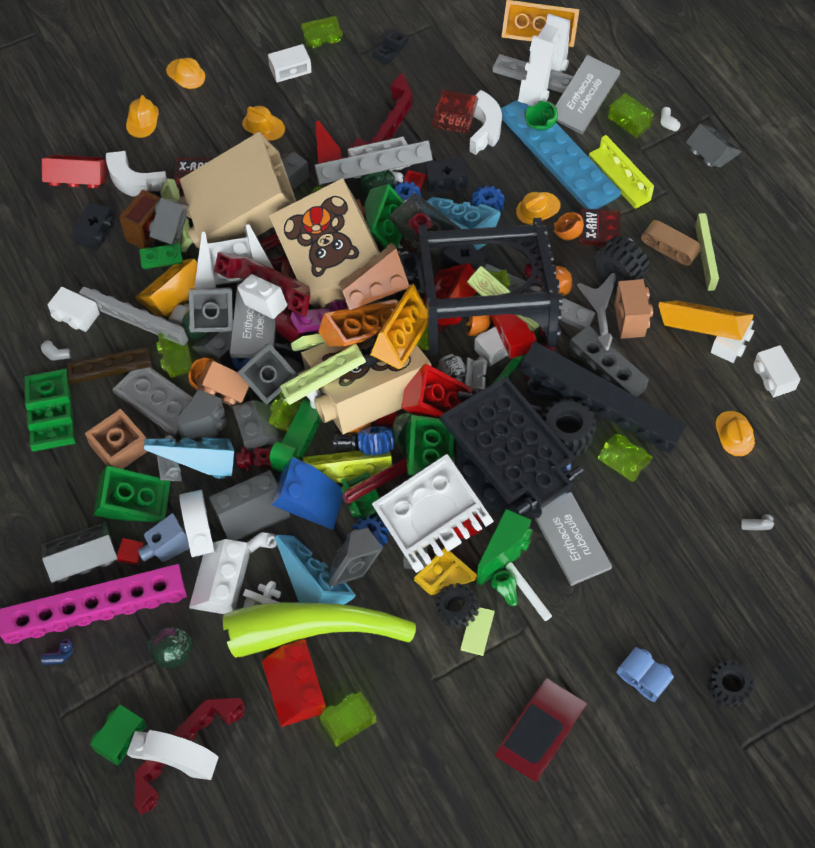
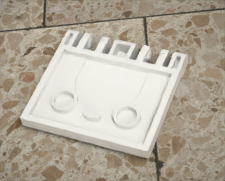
(429, 509)

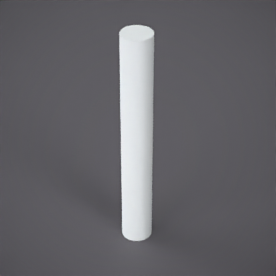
(529, 593)

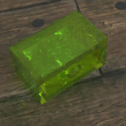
(631, 115)
(347, 718)

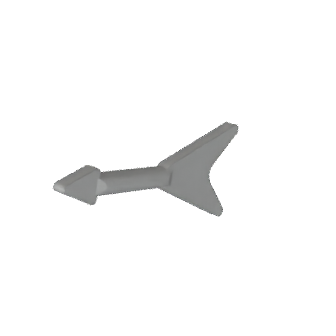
(599, 300)

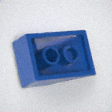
(308, 494)

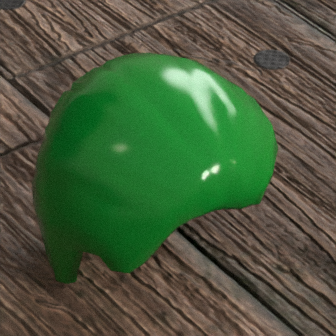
(541, 116)

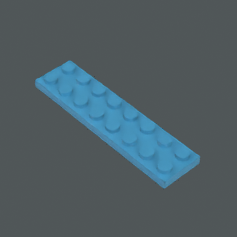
(563, 159)

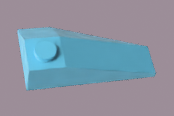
(466, 215)
(209, 456)
(309, 575)

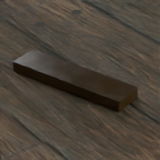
(109, 365)

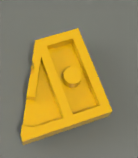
(443, 572)

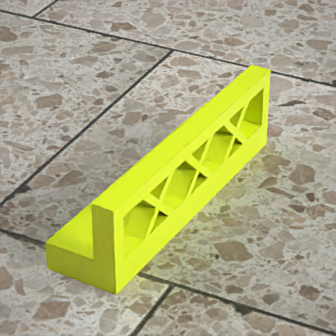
(620, 173)
(349, 464)

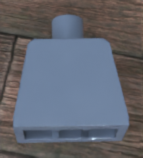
(165, 540)

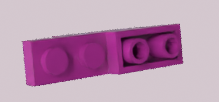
(313, 319)

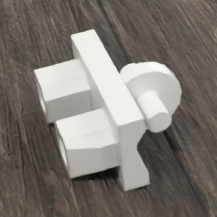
(254, 598)

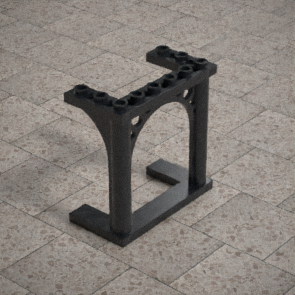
(536, 305)

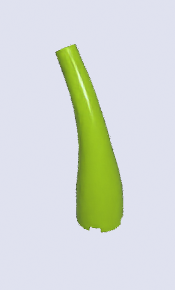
(276, 624)

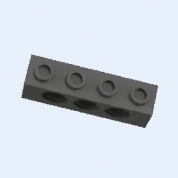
(620, 367)

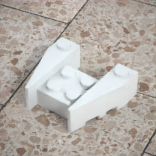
(547, 53)
(207, 257)

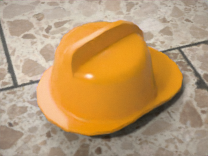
(186, 73)
(142, 118)
(260, 120)
(536, 206)
(735, 433)

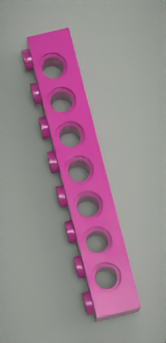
(82, 598)

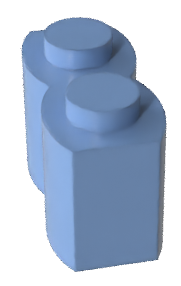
(645, 674)

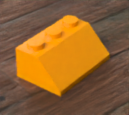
(169, 288)

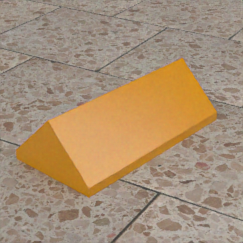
(528, 19)
(705, 319)
(402, 330)

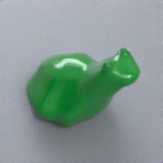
(505, 584)

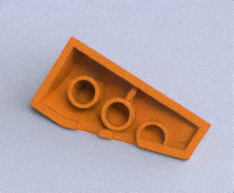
(355, 325)

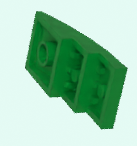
(49, 410)

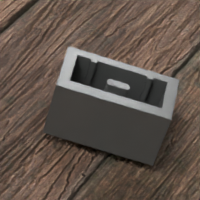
(168, 220)

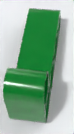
(297, 437)

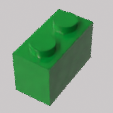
(116, 735)

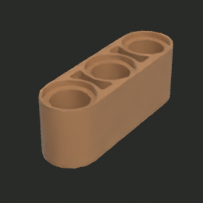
(671, 242)

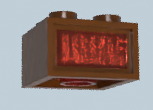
(137, 219)

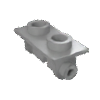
(475, 372)
(169, 469)

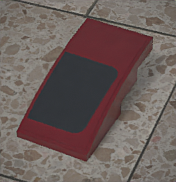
(541, 730)

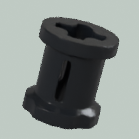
(344, 441)

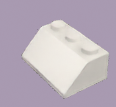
(221, 577)

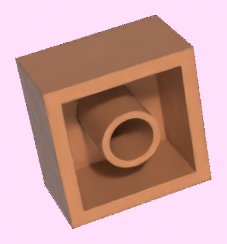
(632, 308)
(223, 383)
(117, 440)

